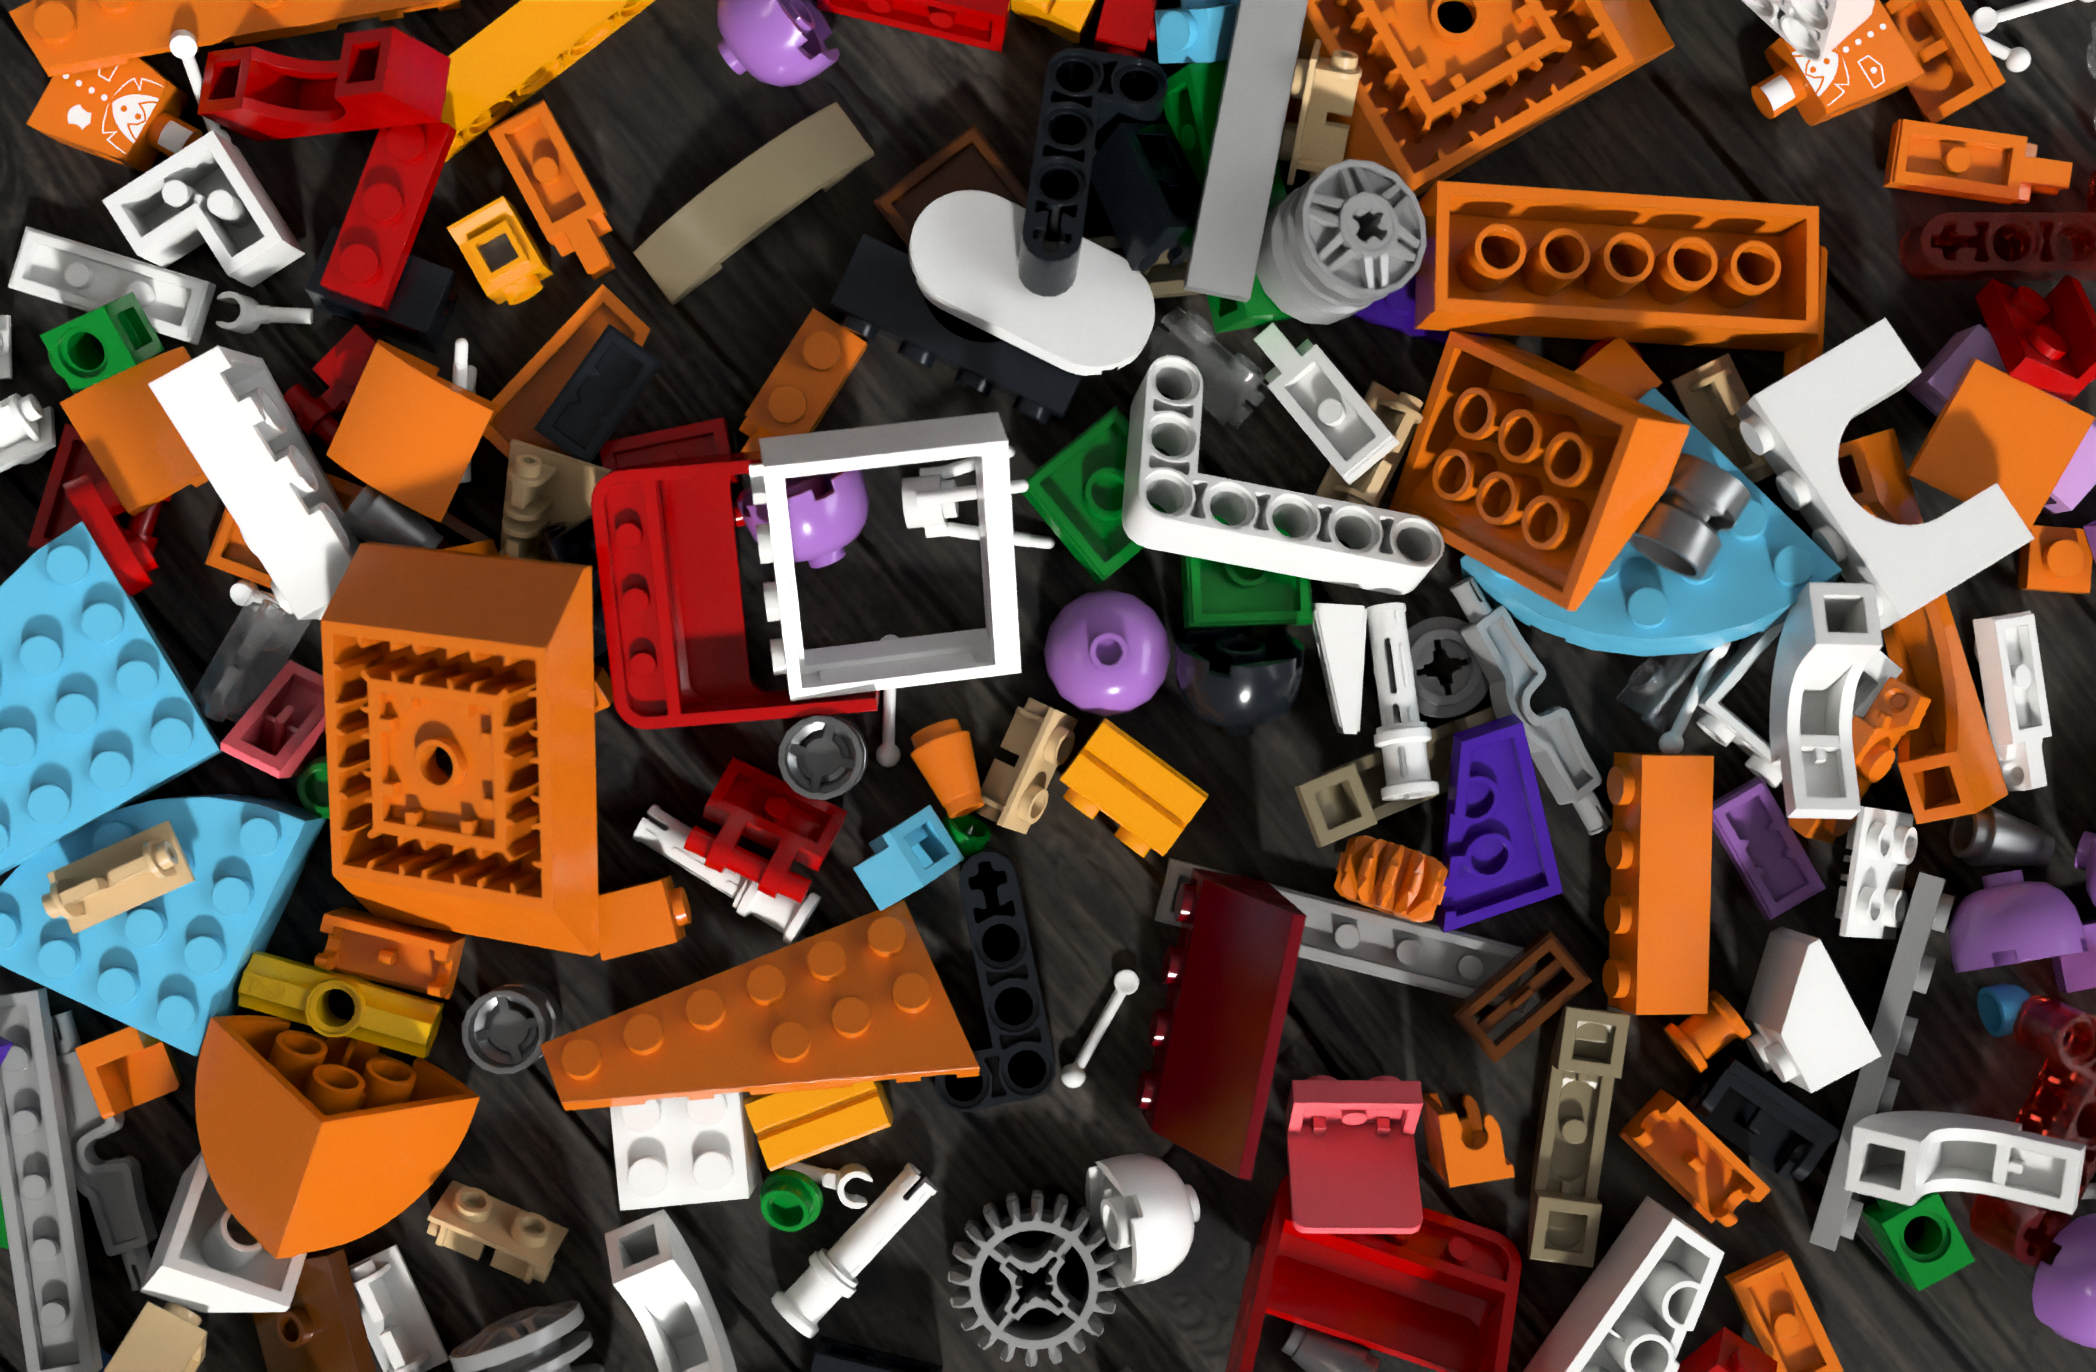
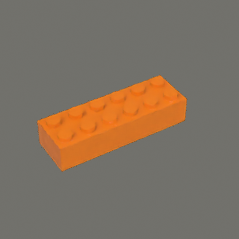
(1618, 267)

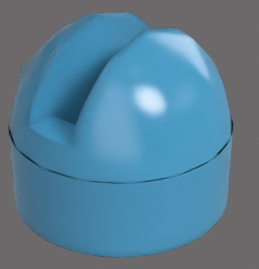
(1999, 1007)

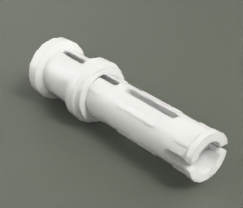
(1404, 742)
(668, 838)
(835, 1271)

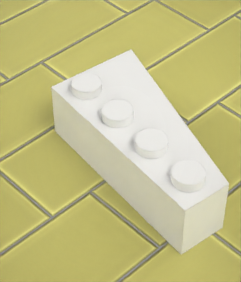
(263, 473)
(1635, 1300)

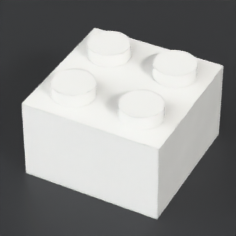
(683, 1151)

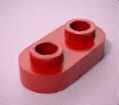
(98, 508)

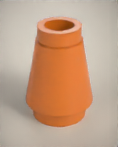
(949, 766)

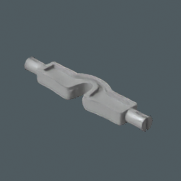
(1513, 678)
(112, 1185)

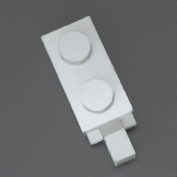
(1325, 405)
(2014, 696)

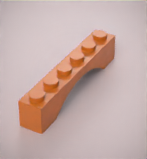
(1950, 757)

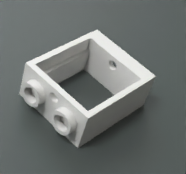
(1726, 727)

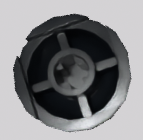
(1238, 678)

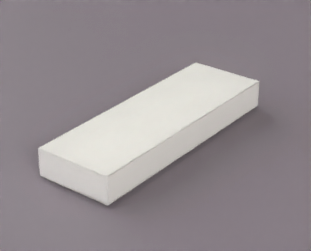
(93, 277)

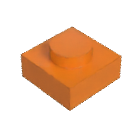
(2056, 561)

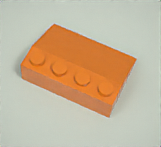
(1534, 466)

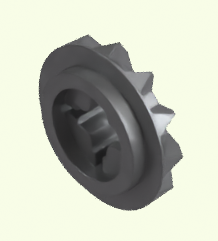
(1466, 685)

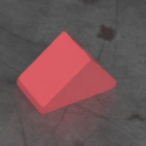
(282, 725)

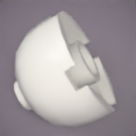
(1144, 1215)

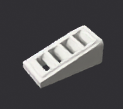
(1341, 650)

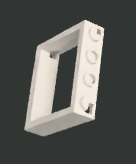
(900, 660)

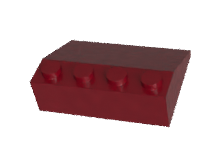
(1221, 1017)

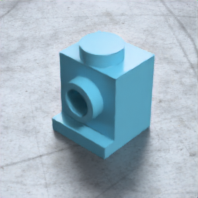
(1195, 31)
(907, 858)

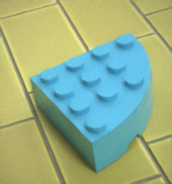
(1655, 612)
(84, 700)
(185, 951)

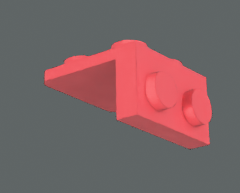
(1353, 1155)

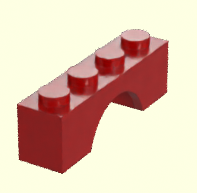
(375, 85)

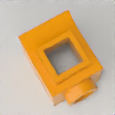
(501, 252)

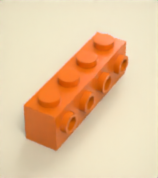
(1659, 883)

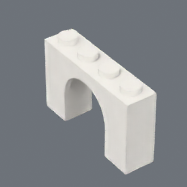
(1799, 434)

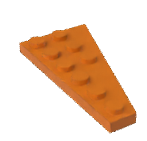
(109, 33)
(794, 1020)

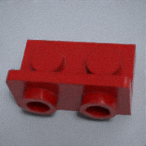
(2043, 339)

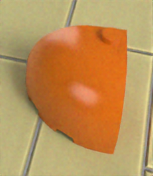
(319, 1131)

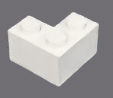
(202, 198)

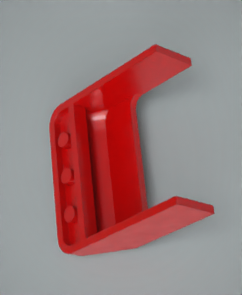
(679, 599)
(1418, 1296)

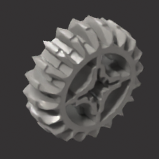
(1000, 1321)

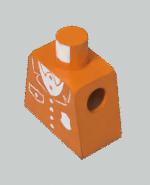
(1856, 72)
(116, 114)

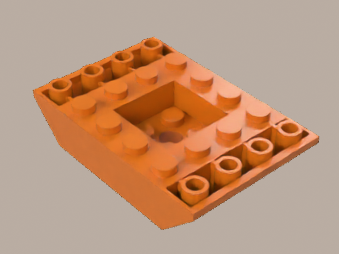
(1451, 98)
(501, 677)

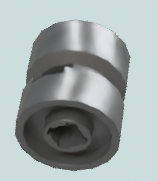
(1689, 514)
(823, 756)
(509, 1024)

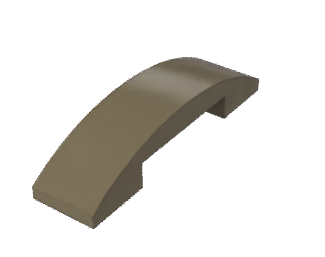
(751, 199)
(1350, 794)
(1573, 1134)

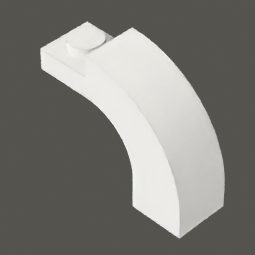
(1813, 694)
(1926, 1152)
(668, 1296)

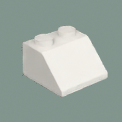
(1804, 1015)
(212, 1260)

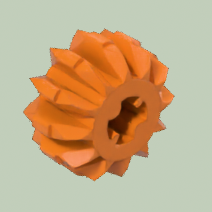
(1390, 878)

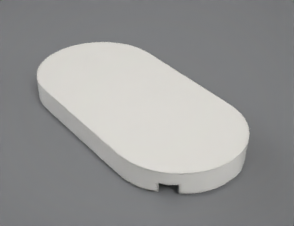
(968, 265)

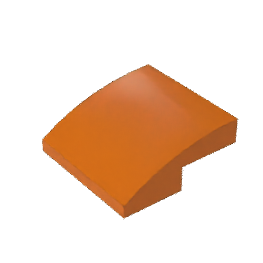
(410, 431)
(134, 435)

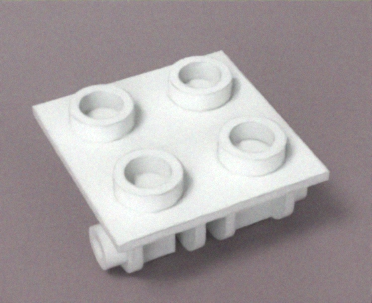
(1874, 895)

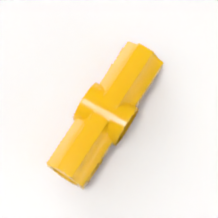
(302, 995)

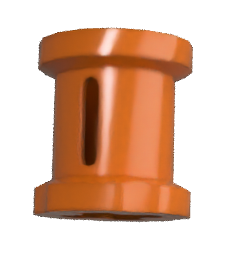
(1706, 1034)

